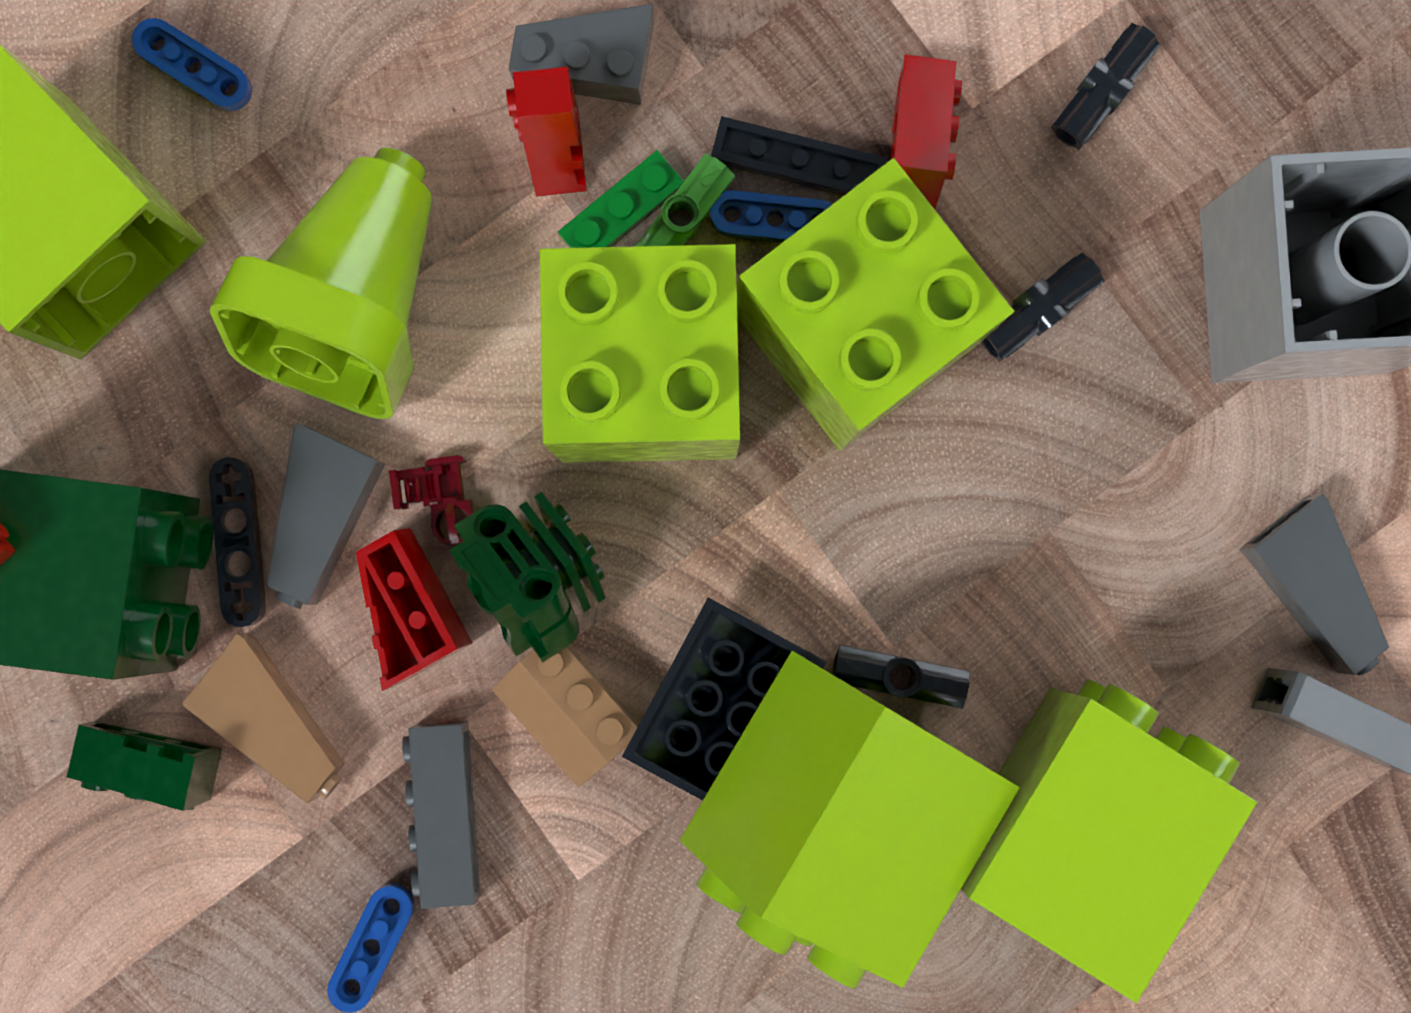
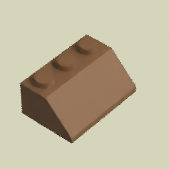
(568, 711)

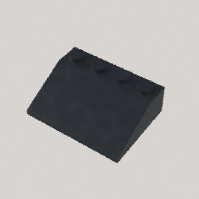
(709, 698)

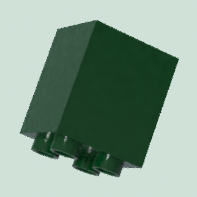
(98, 576)

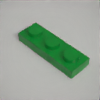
(623, 205)

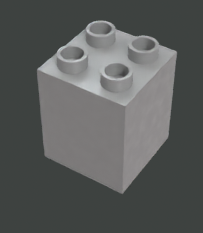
(1310, 267)

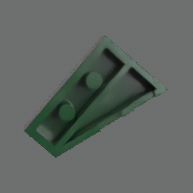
(144, 765)

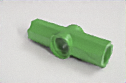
(695, 195)

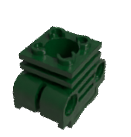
(526, 576)

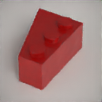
(925, 122)
(550, 129)
(407, 607)

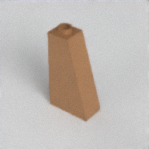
(265, 720)

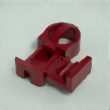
(438, 485)

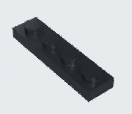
(792, 157)

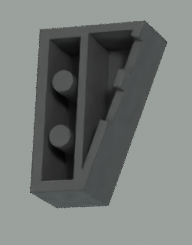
(601, 49)

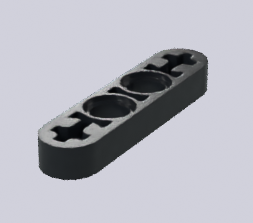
(229, 543)

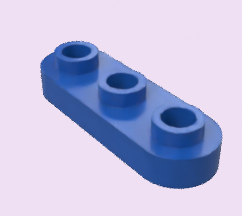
(180, 53)
(755, 209)
(358, 961)

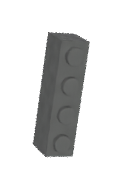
(442, 814)

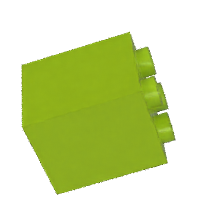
(76, 220)
(867, 304)
(640, 353)
(842, 827)
(1108, 833)

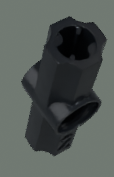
(1105, 86)
(1044, 305)
(928, 680)

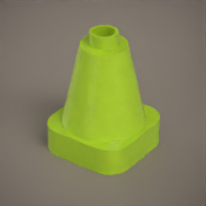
(337, 291)

